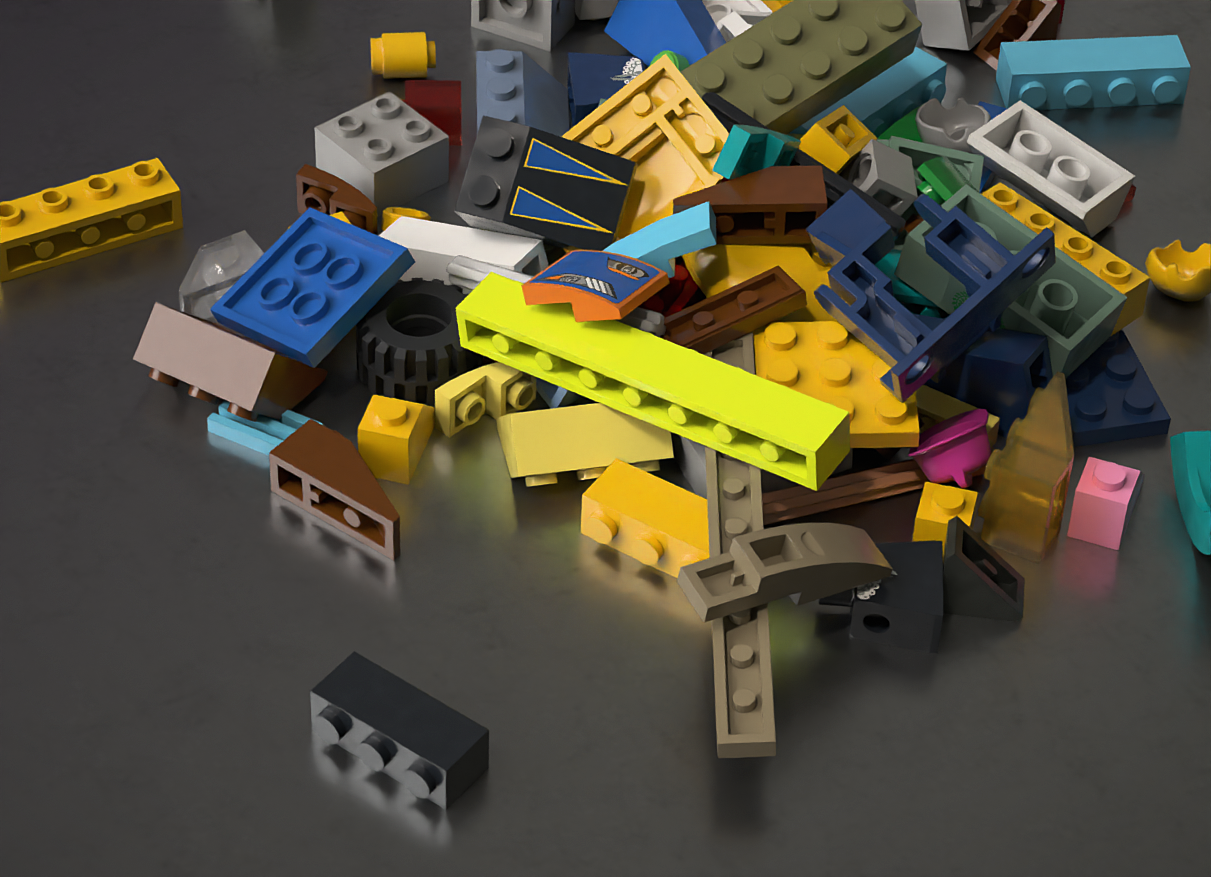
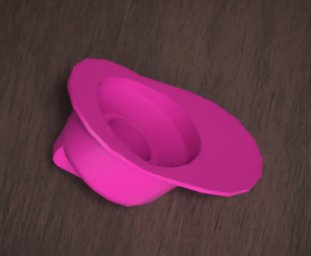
(954, 448)

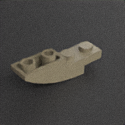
(780, 562)

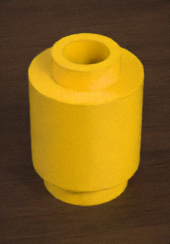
(402, 55)

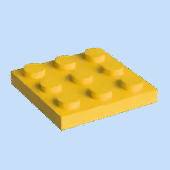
(839, 370)

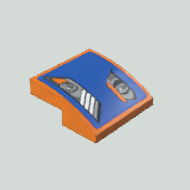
(596, 284)

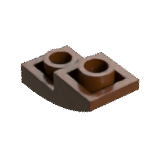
(332, 195)

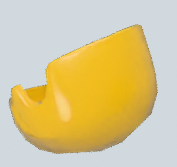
(1181, 272)

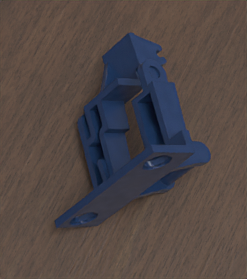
(857, 238)

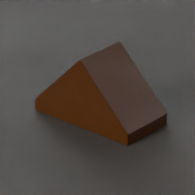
(1020, 22)

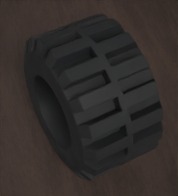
(413, 341)

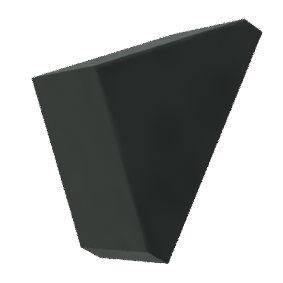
(978, 578)

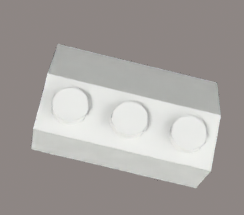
(1053, 167)

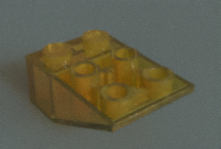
(1030, 477)

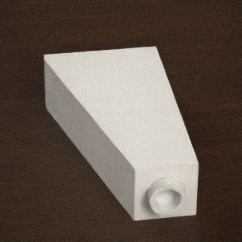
(438, 243)

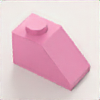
(1104, 502)

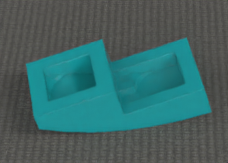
(754, 149)

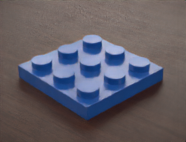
(312, 286)

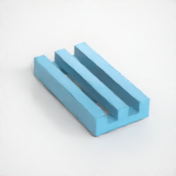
(267, 428)

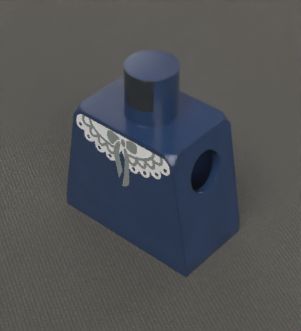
(595, 78)

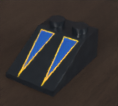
(544, 187)

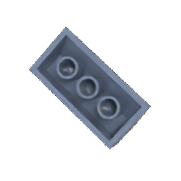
(520, 92)

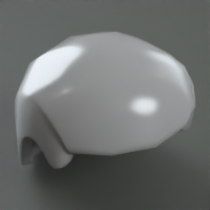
(950, 125)

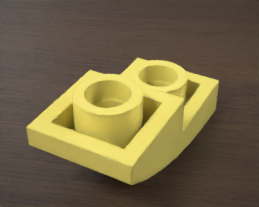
(488, 390)

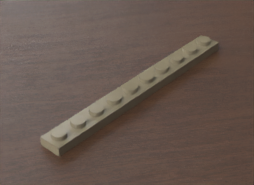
(743, 638)

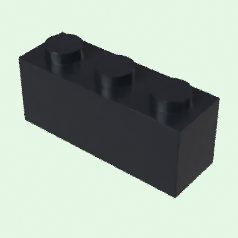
(399, 730)

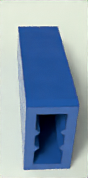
(663, 25)

